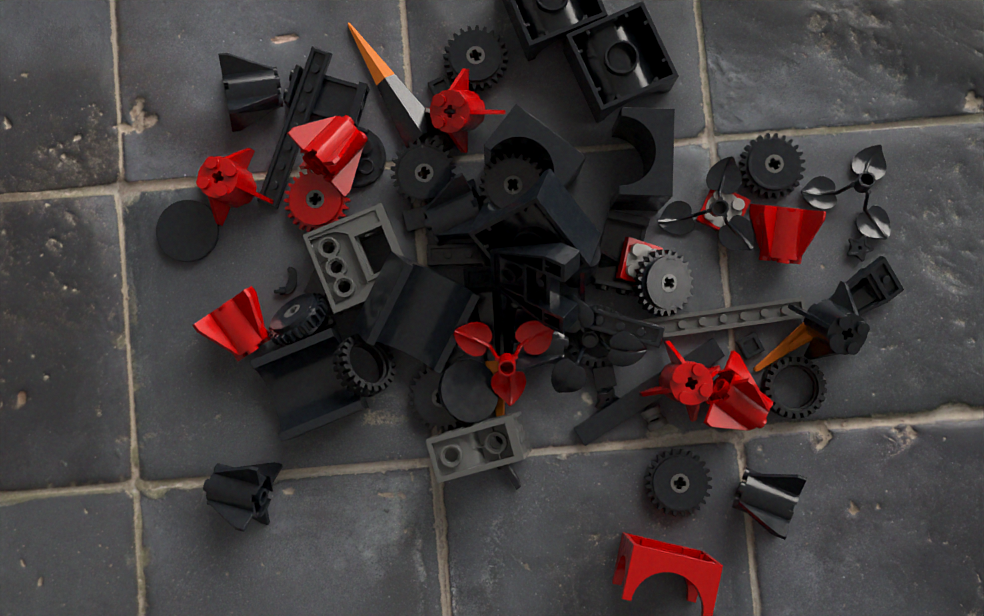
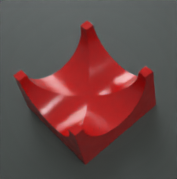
(644, 557)

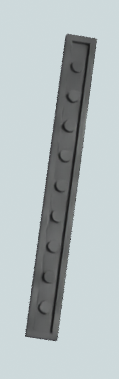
(724, 318)

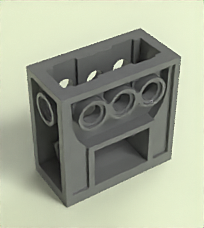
(349, 252)
(476, 447)

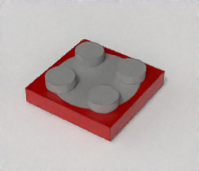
(737, 206)
(632, 253)

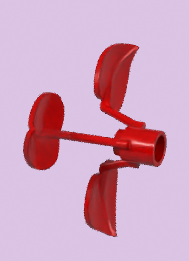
(506, 382)

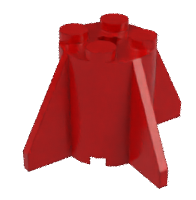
(459, 110)
(331, 148)
(228, 183)
(784, 231)
(236, 325)
(684, 381)
(736, 399)

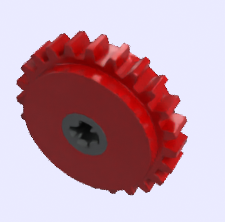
(302, 204)

